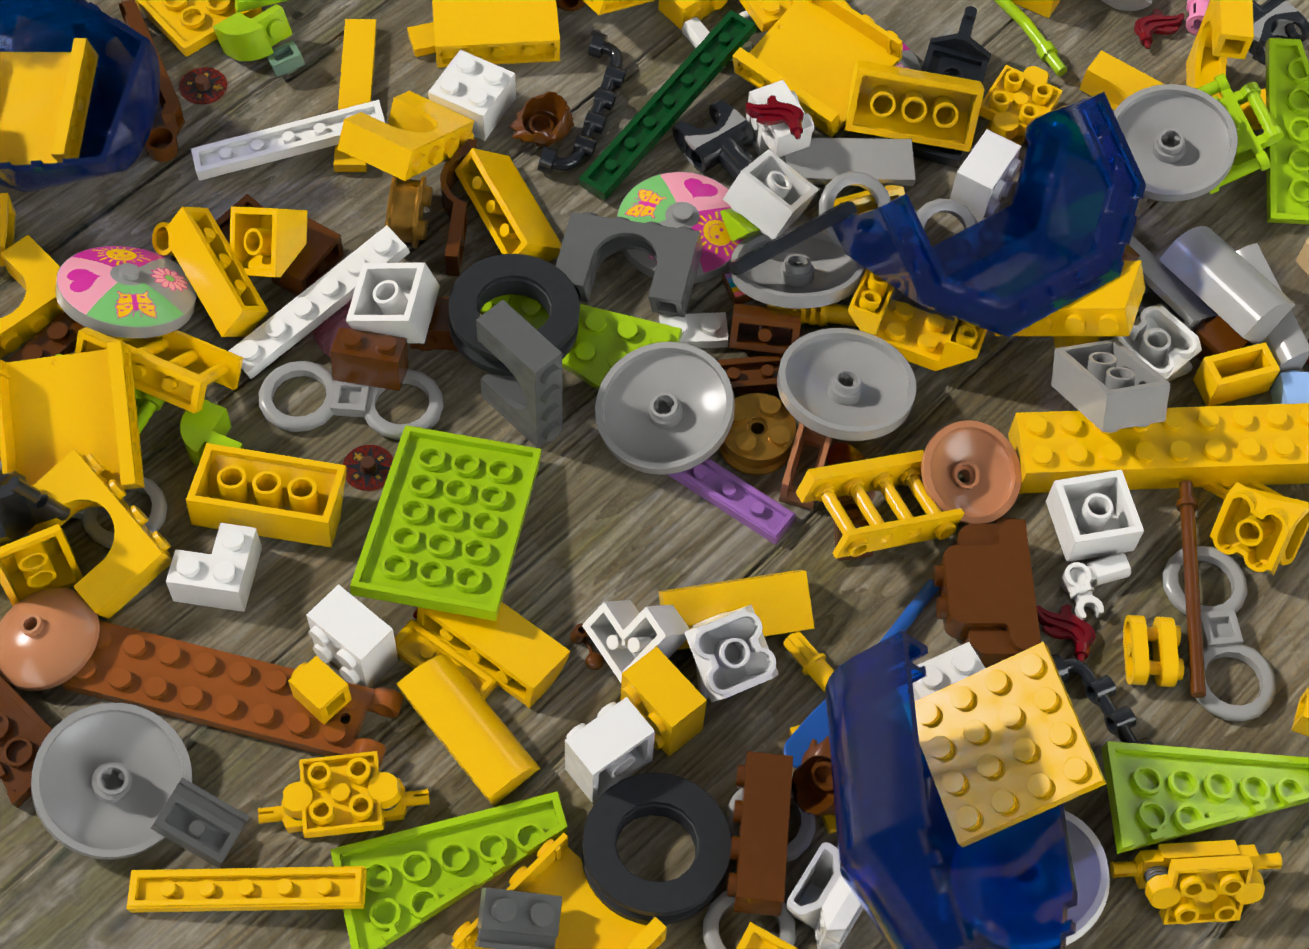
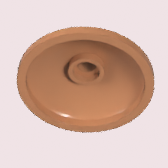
(987, 464)
(57, 645)

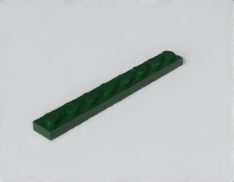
(667, 105)

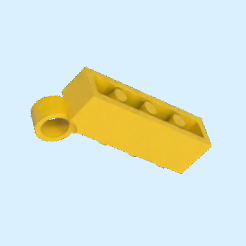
(212, 270)

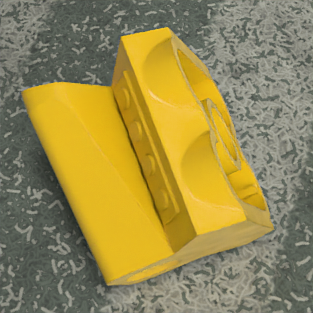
(1260, 527)

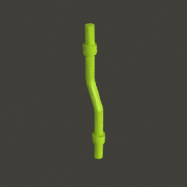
(1045, 49)

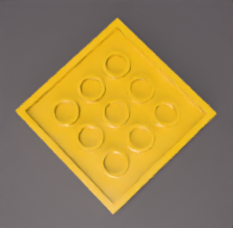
(1005, 745)

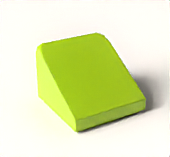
(737, 225)

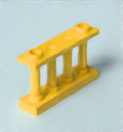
(172, 365)
(880, 475)

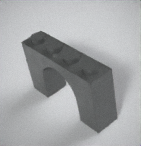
(594, 238)
(534, 394)

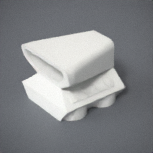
(1162, 342)
(730, 653)
(825, 899)

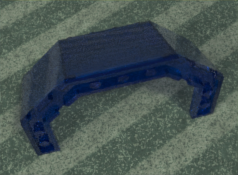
(1036, 255)

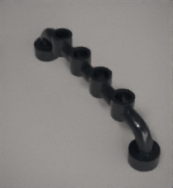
(594, 120)
(1100, 692)

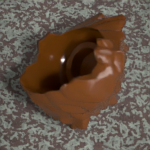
(543, 120)
(813, 780)

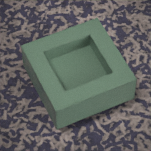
(286, 59)

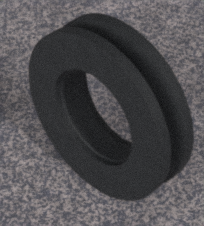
(518, 276)
(657, 796)

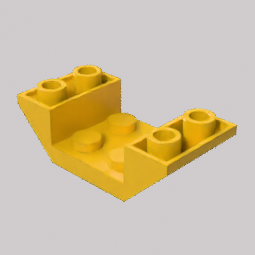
(915, 333)

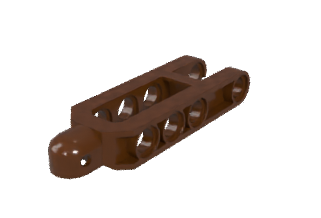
(162, 141)

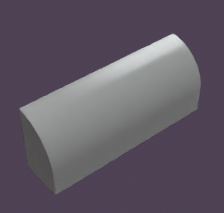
(884, 159)
(1227, 283)
(1166, 290)
(1287, 339)

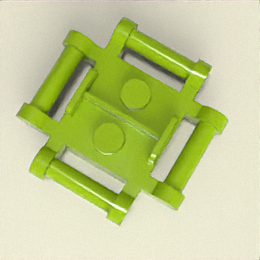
(1250, 147)

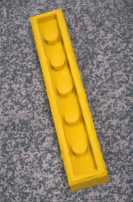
(356, 79)
(247, 889)

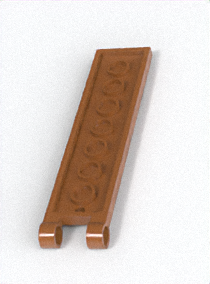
(223, 692)

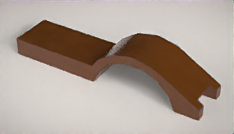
(456, 210)

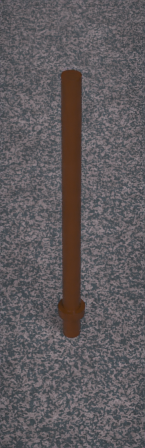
(1187, 506)

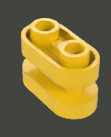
(1165, 641)

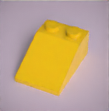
(38, 564)

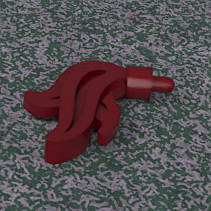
(1158, 24)
(777, 112)
(1068, 626)

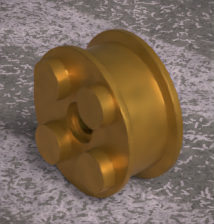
(406, 209)
(759, 435)

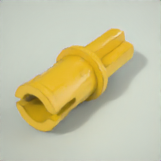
(809, 658)

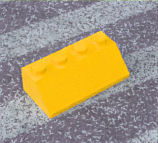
(913, 105)
(269, 492)

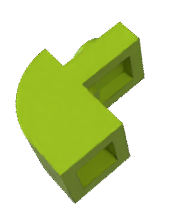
(252, 38)
(204, 427)

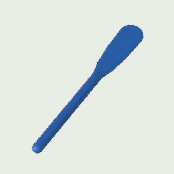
(816, 724)

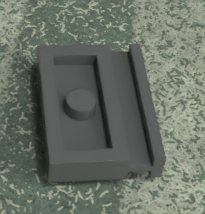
(200, 822)
(517, 920)

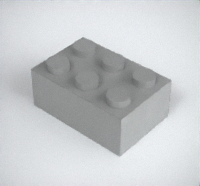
(1110, 385)

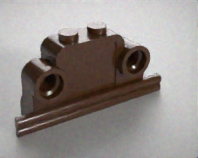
(989, 590)

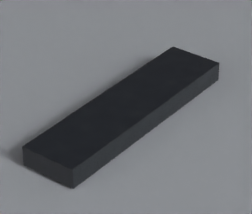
(792, 237)

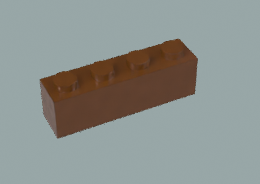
(763, 834)

